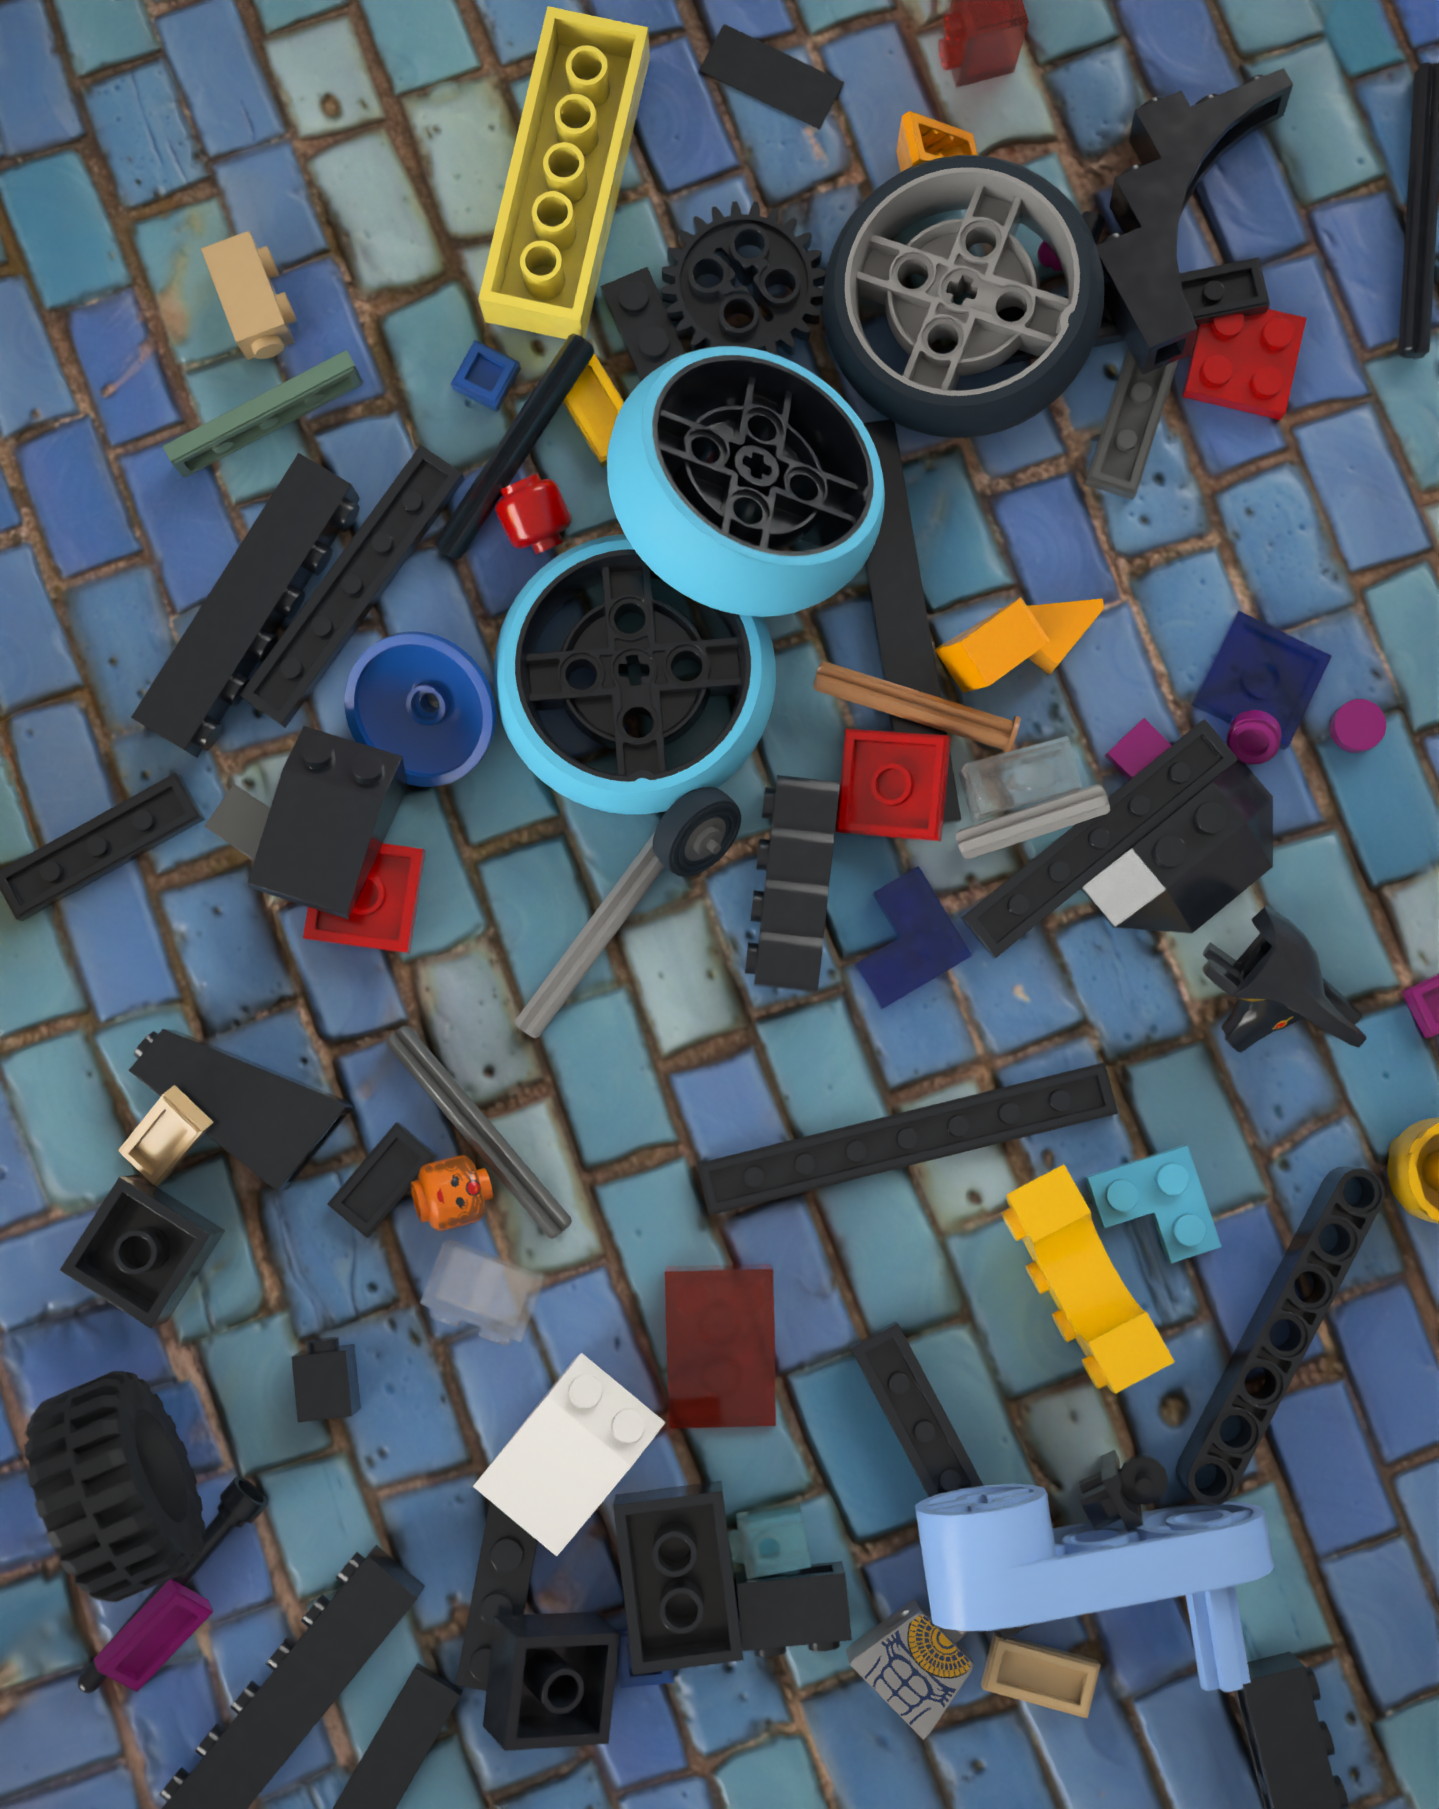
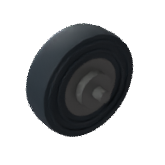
(696, 831)

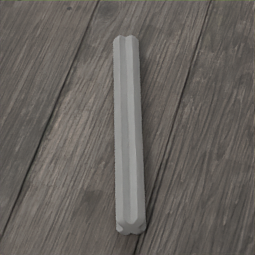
(590, 942)

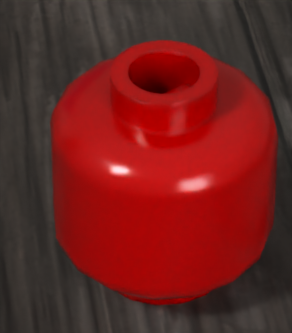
(533, 513)

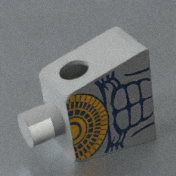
(913, 1665)

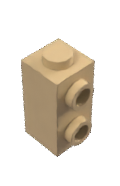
(248, 296)

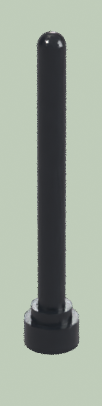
(239, 1504)

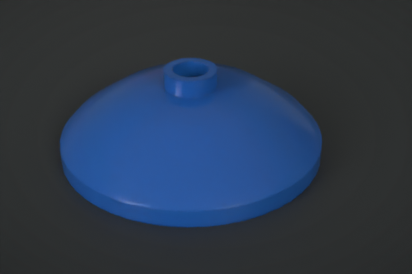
(391, 708)

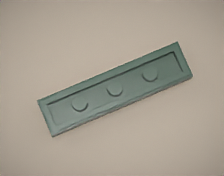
(263, 414)

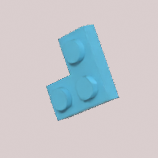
(1166, 1189)

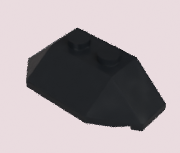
(1191, 859)

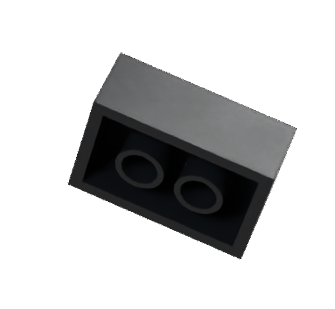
(677, 1577)

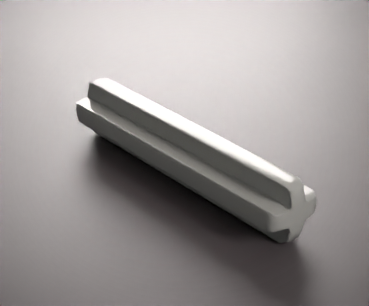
(1033, 821)

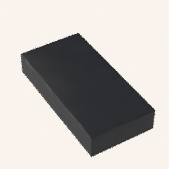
(381, 1180)

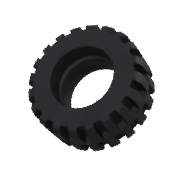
(114, 1486)

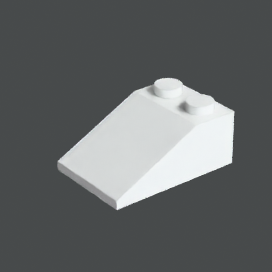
(569, 1454)

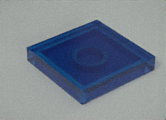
(1262, 672)

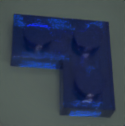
(925, 941)

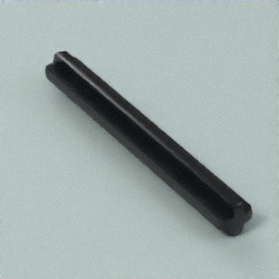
(515, 446)

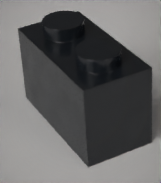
(794, 1609)

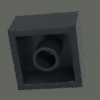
(142, 1250)
(551, 1680)

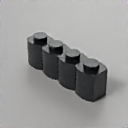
(796, 883)

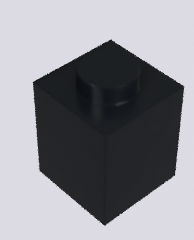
(325, 1380)

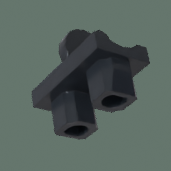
(1120, 1492)

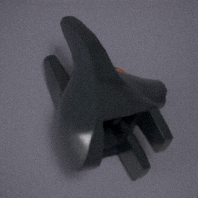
(1278, 985)

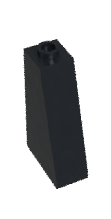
(255, 1112)

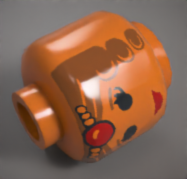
(451, 1193)

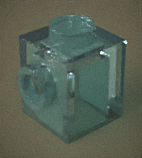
(770, 1540)

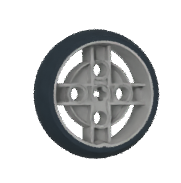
(873, 266)

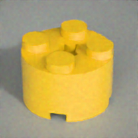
(1415, 1169)

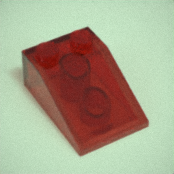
(982, 39)
(720, 1345)

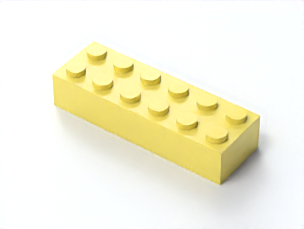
(565, 174)

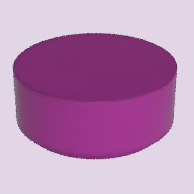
(1357, 726)
(1254, 737)

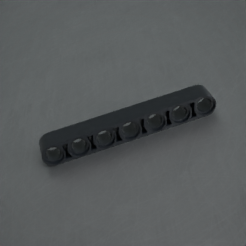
(1281, 1361)

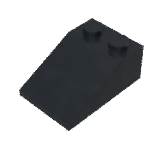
(327, 821)

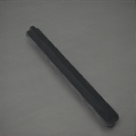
(1421, 216)

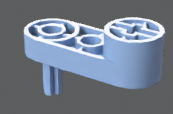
(1004, 1566)

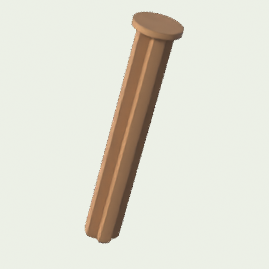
(916, 706)

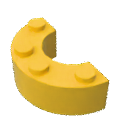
(1081, 1279)

